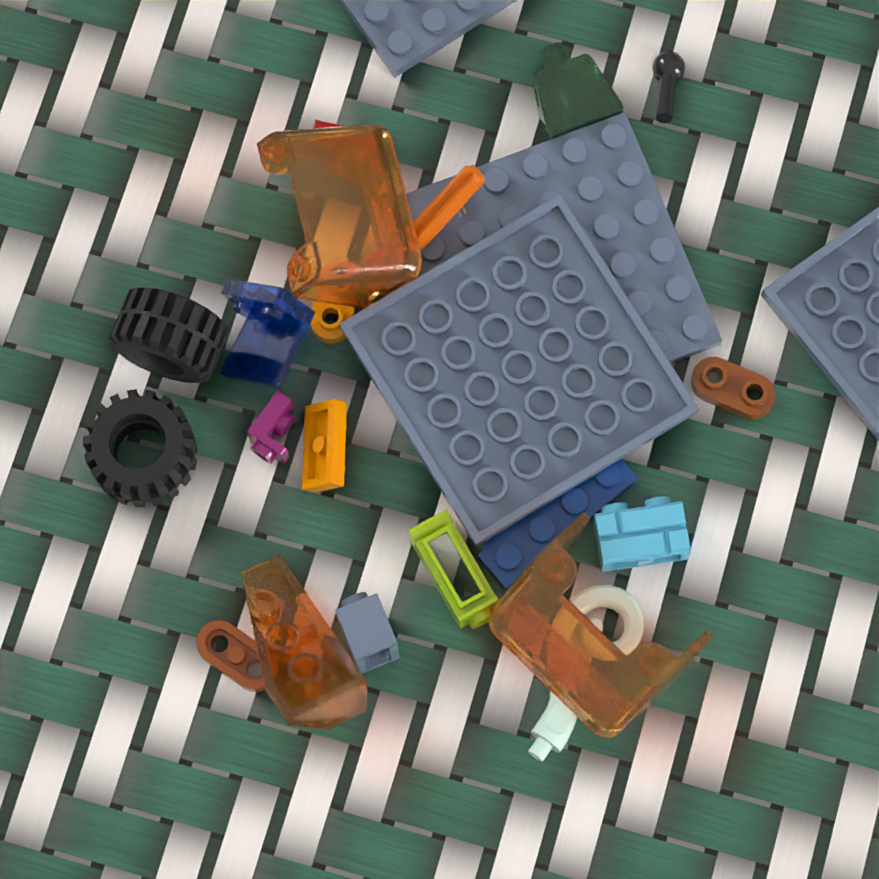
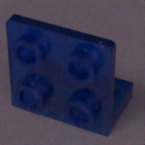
(269, 335)

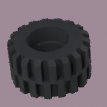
(168, 335)
(129, 416)

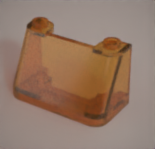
(350, 213)

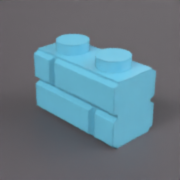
(641, 534)

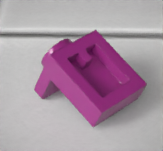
(272, 422)

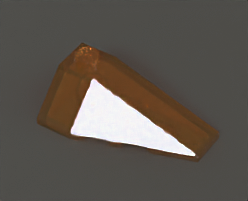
(298, 652)

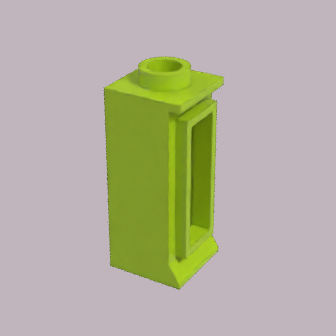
(472, 611)

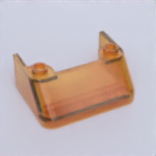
(572, 653)

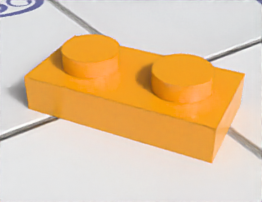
(324, 445)

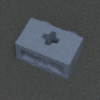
(367, 631)

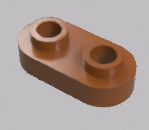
(731, 390)
(237, 656)

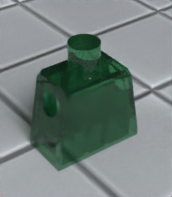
(571, 92)

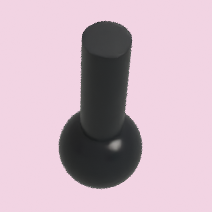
(667, 69)

